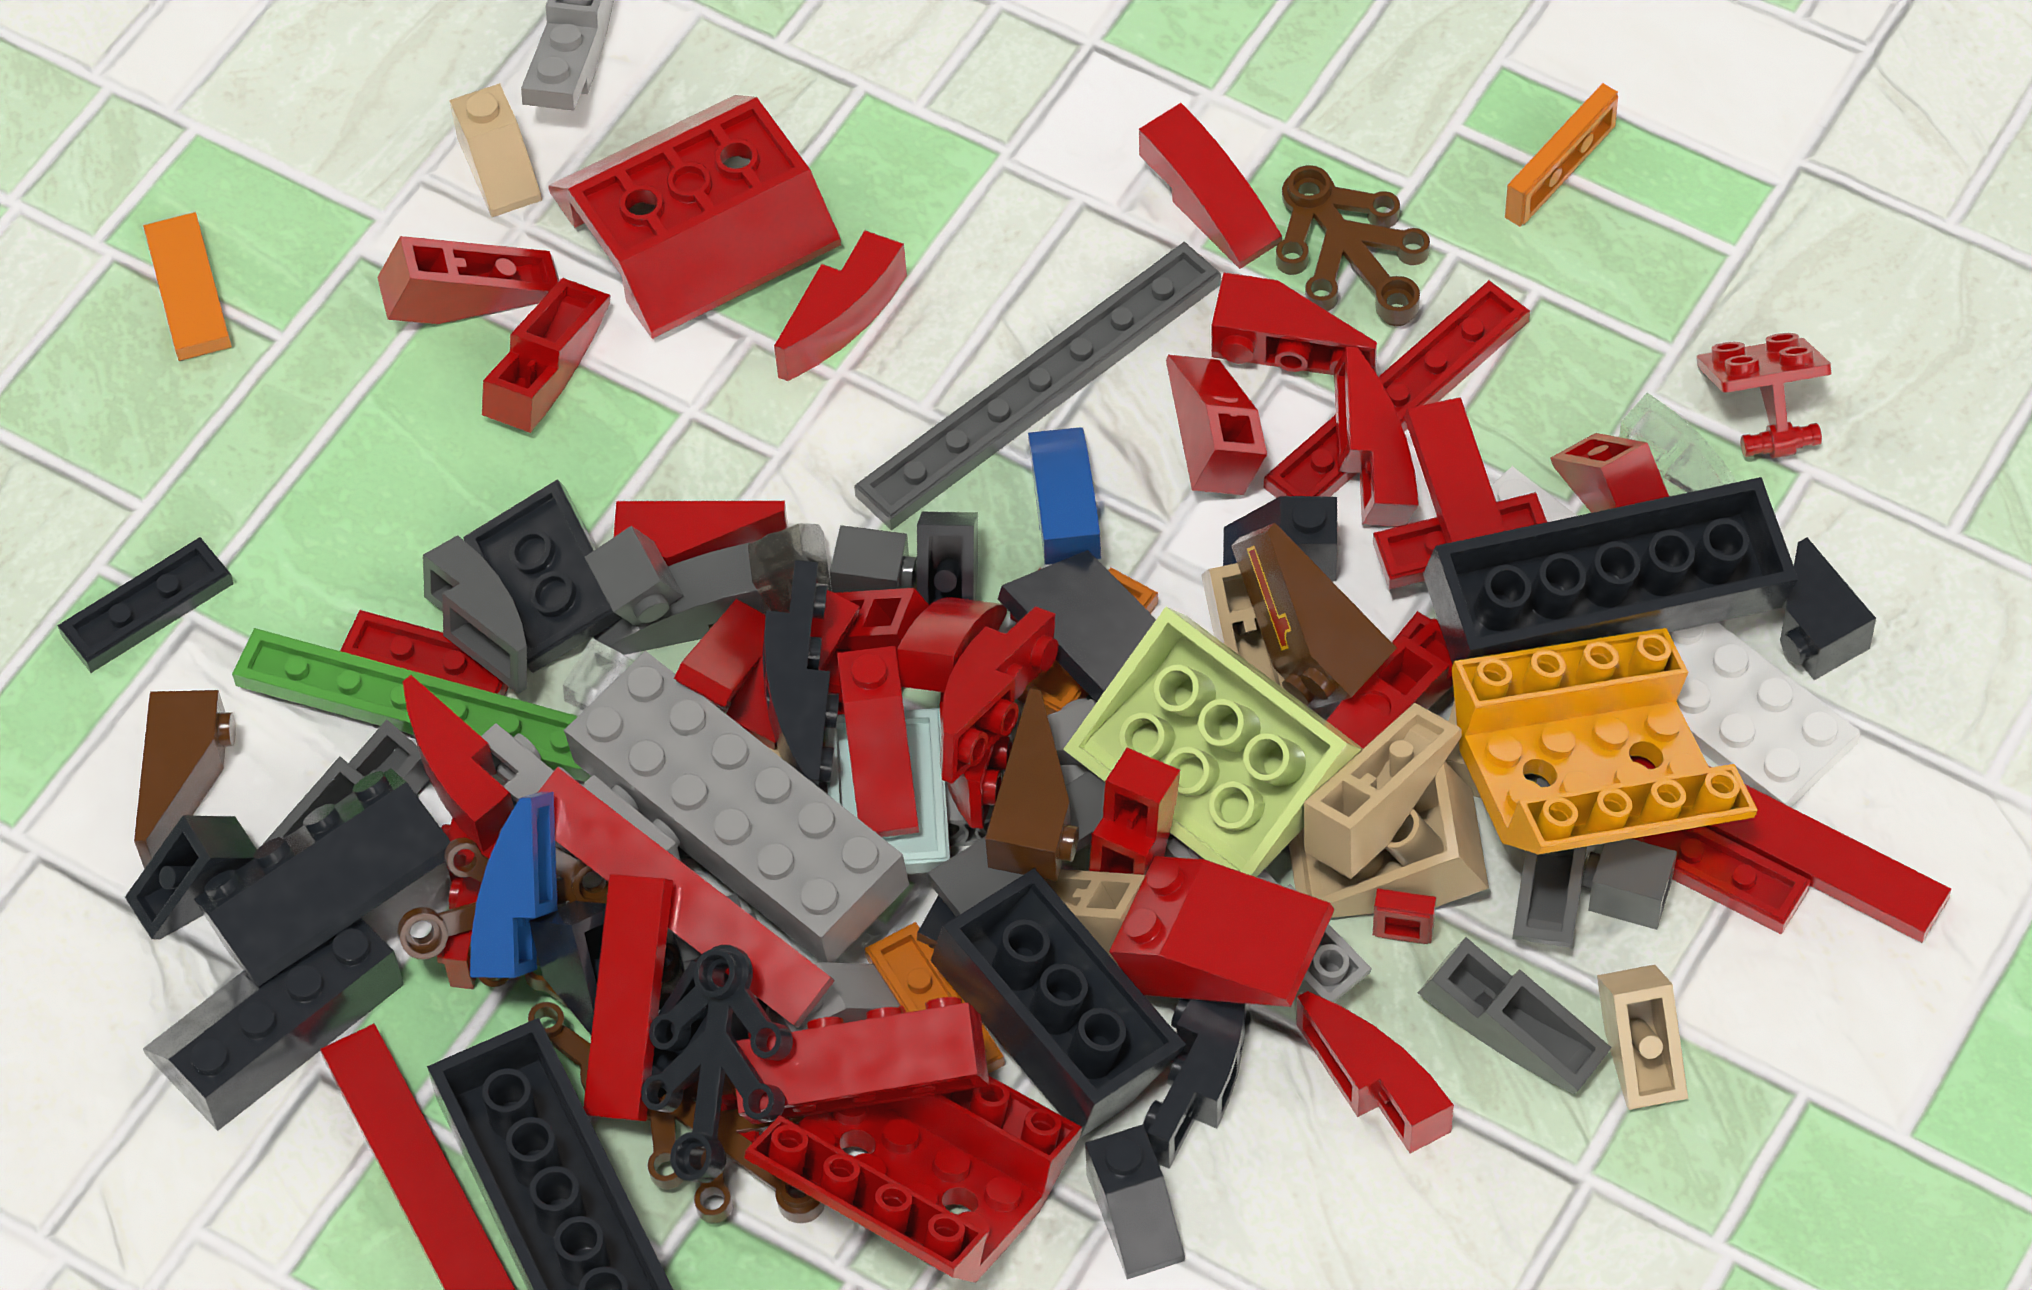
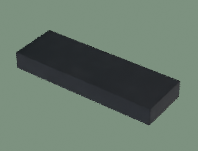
(145, 604)

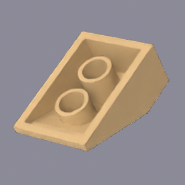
(1430, 855)

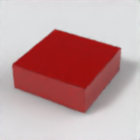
(1404, 916)

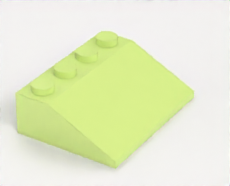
(1233, 732)

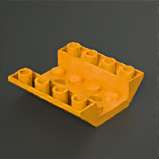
(1576, 722)

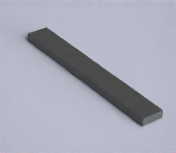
(1037, 385)

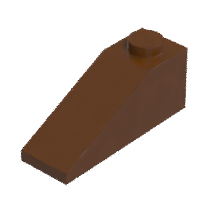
(179, 762)
(1032, 807)

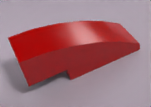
(1208, 185)
(840, 304)
(543, 355)
(1373, 443)
(940, 638)
(458, 766)
(1136, 815)
(1375, 1071)

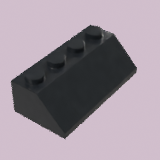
(323, 875)
(1056, 1001)
(256, 1036)

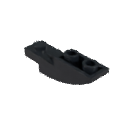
(792, 680)
(1200, 1075)

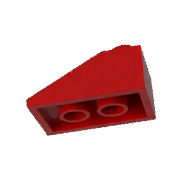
(1218, 934)

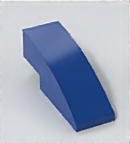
(1064, 494)
(516, 889)

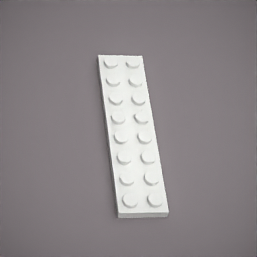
(1737, 699)

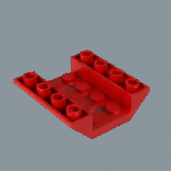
(712, 224)
(925, 1153)

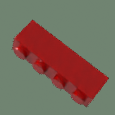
(875, 1059)

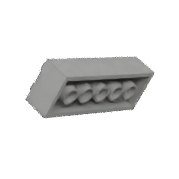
(739, 808)

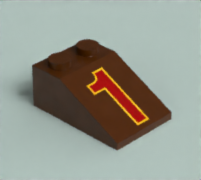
(1307, 623)

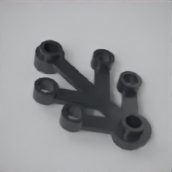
(713, 1055)

